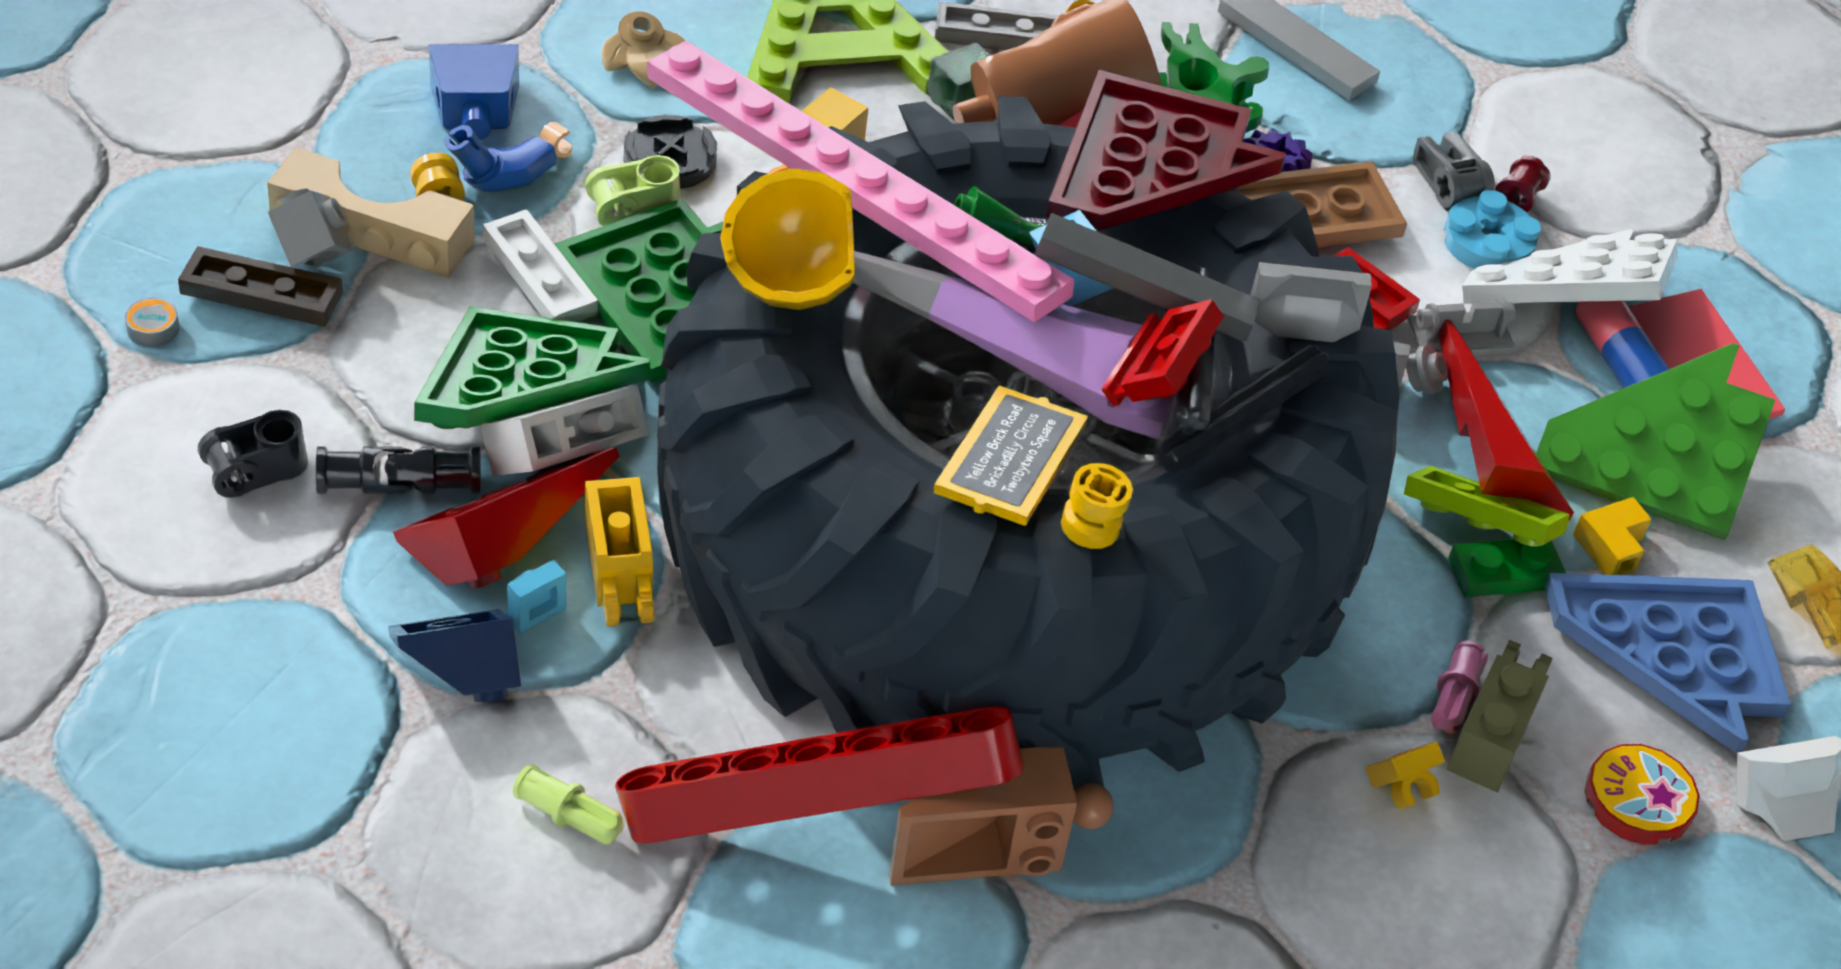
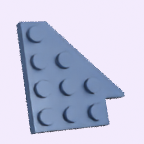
(1682, 641)

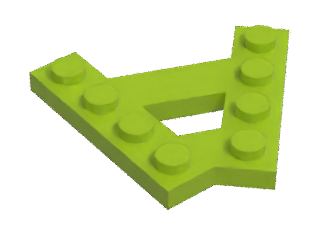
(884, 35)

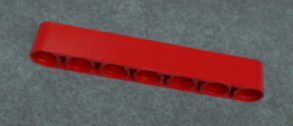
(820, 775)

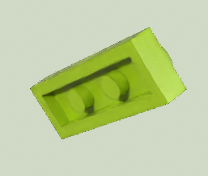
(1446, 492)

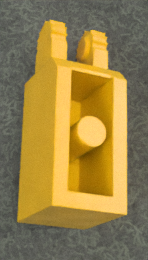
(619, 547)

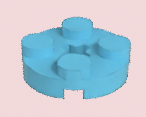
(1512, 230)

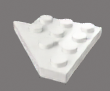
(1592, 270)

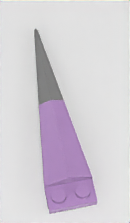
(1063, 350)

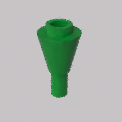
(995, 215)

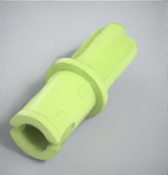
(568, 804)

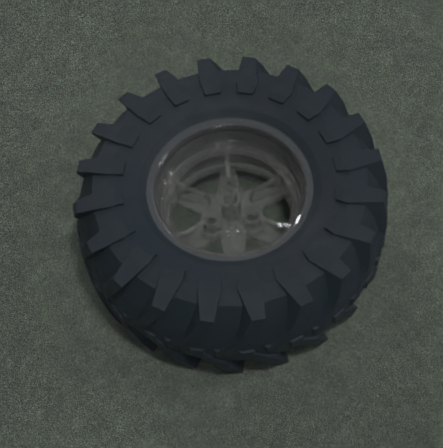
(847, 581)

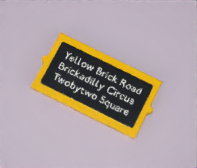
(1011, 455)

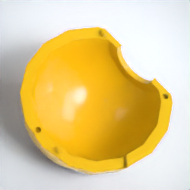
(791, 238)

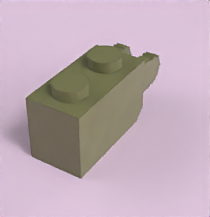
(1499, 718)

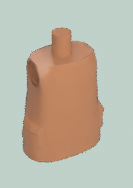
(1062, 64)

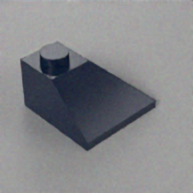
(466, 651)

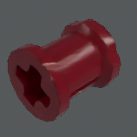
(1526, 179)

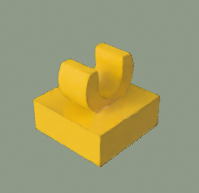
(1408, 768)

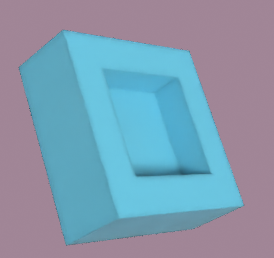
(536, 595)

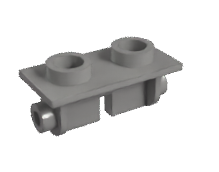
(1480, 327)

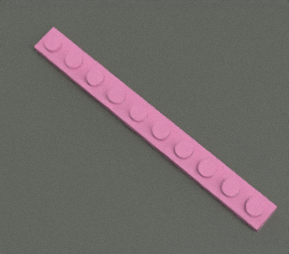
(876, 188)

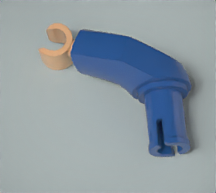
(507, 168)

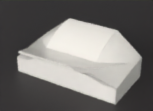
(1792, 786)

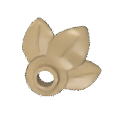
(635, 48)

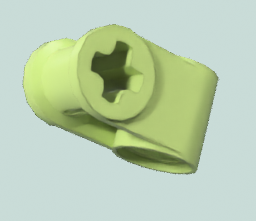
(634, 187)

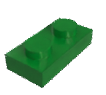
(1503, 567)

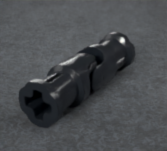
(423, 469)

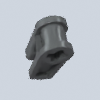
(1452, 168)

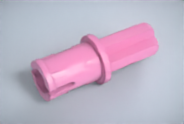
(1459, 686)

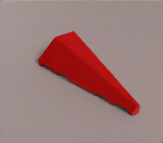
(1500, 449)

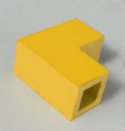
(1613, 535)

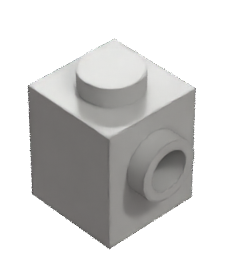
(310, 229)

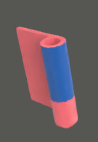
(1664, 334)

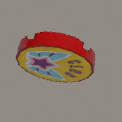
(1642, 793)

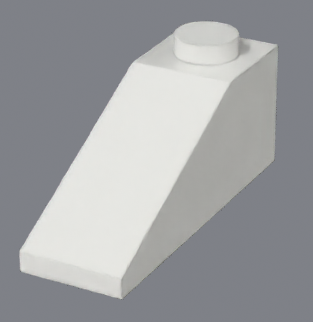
(564, 431)

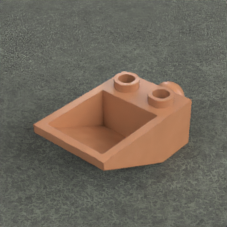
(997, 827)

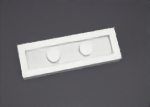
(539, 268)

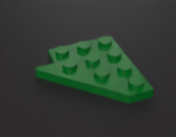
(640, 274)
(519, 364)

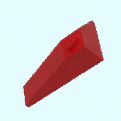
(501, 527)

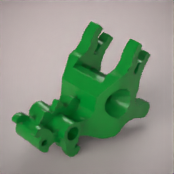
(1201, 72)

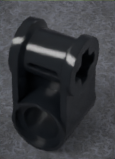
(258, 452)

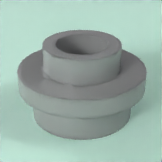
(1427, 370)

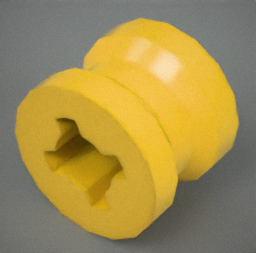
(438, 174)

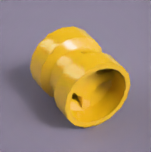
(1096, 505)

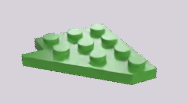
(1668, 441)

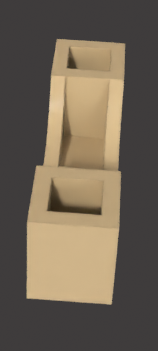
(422, 231)

